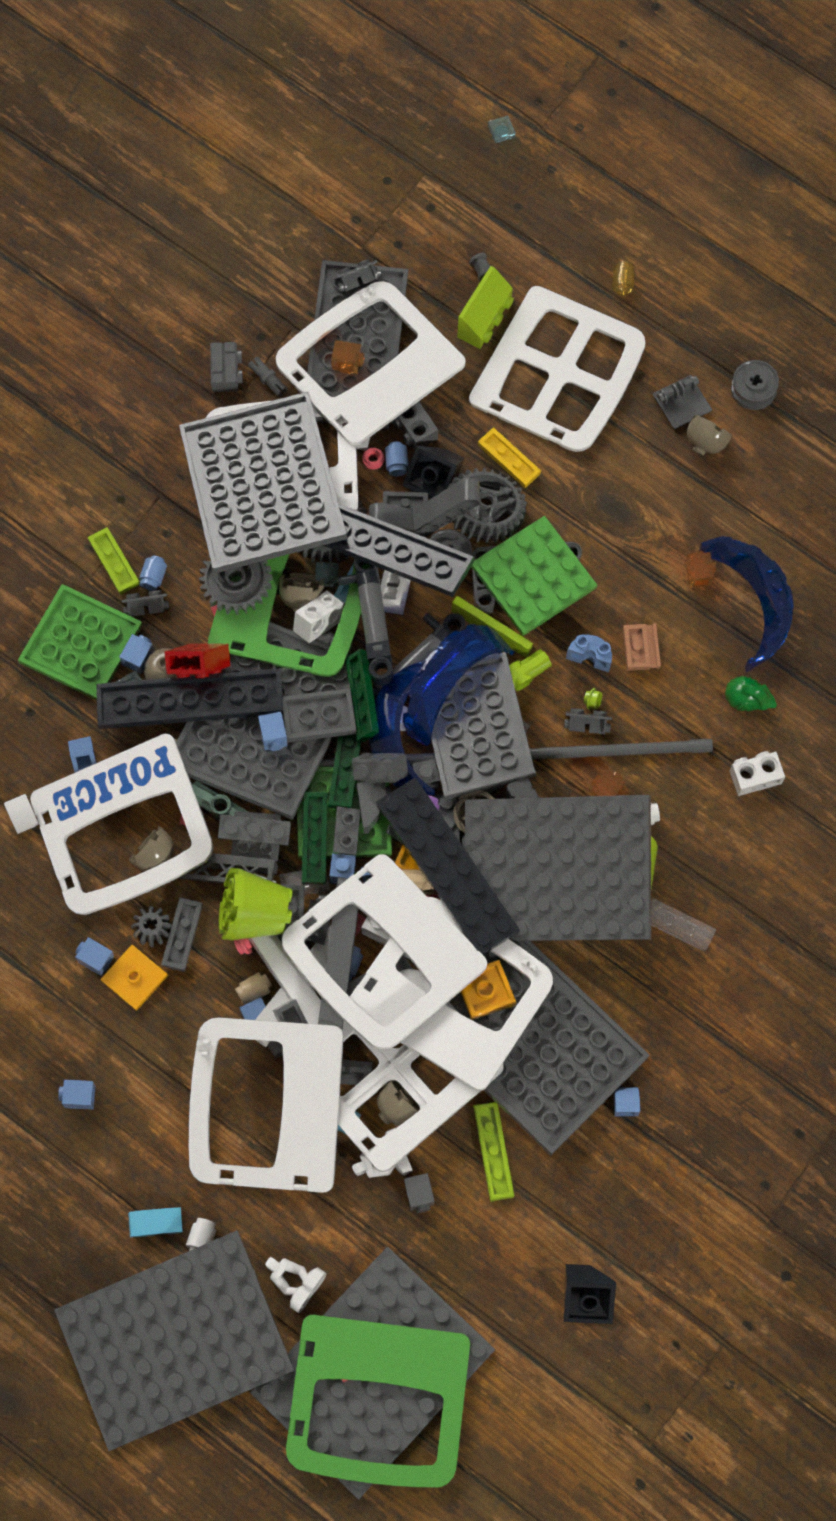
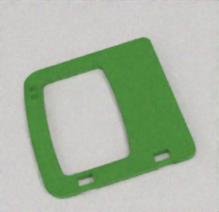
(252, 630)
(386, 1355)

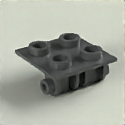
(682, 401)
(254, 849)

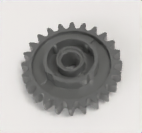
(238, 594)

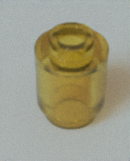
(623, 278)

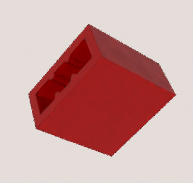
(197, 660)

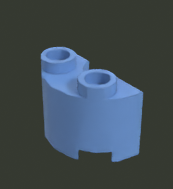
(591, 648)

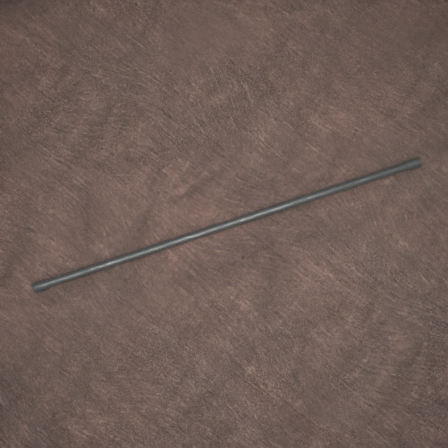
(691, 746)

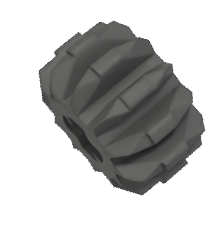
(146, 933)

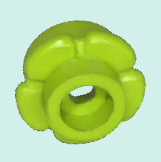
(593, 699)

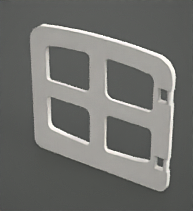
(560, 369)
(396, 1065)

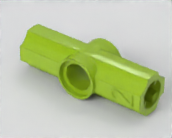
(526, 670)

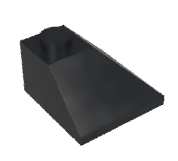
(432, 470)
(588, 1295)

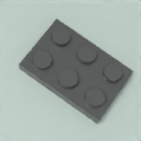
(318, 715)

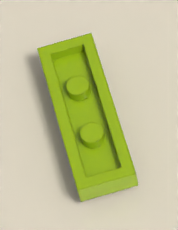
(113, 561)

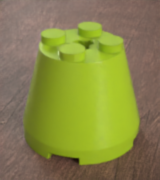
(253, 906)

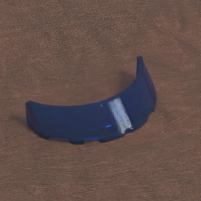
(768, 583)
(442, 671)
(389, 708)

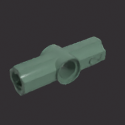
(209, 799)

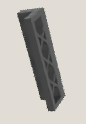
(225, 862)

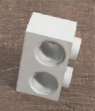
(394, 592)
(318, 616)
(759, 778)

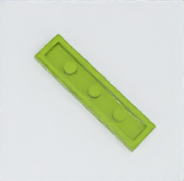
(475, 616)
(493, 1151)

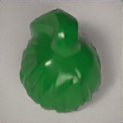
(748, 695)

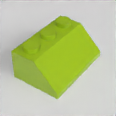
(485, 309)

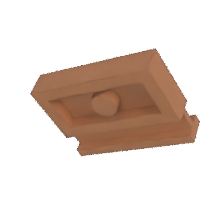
(641, 647)

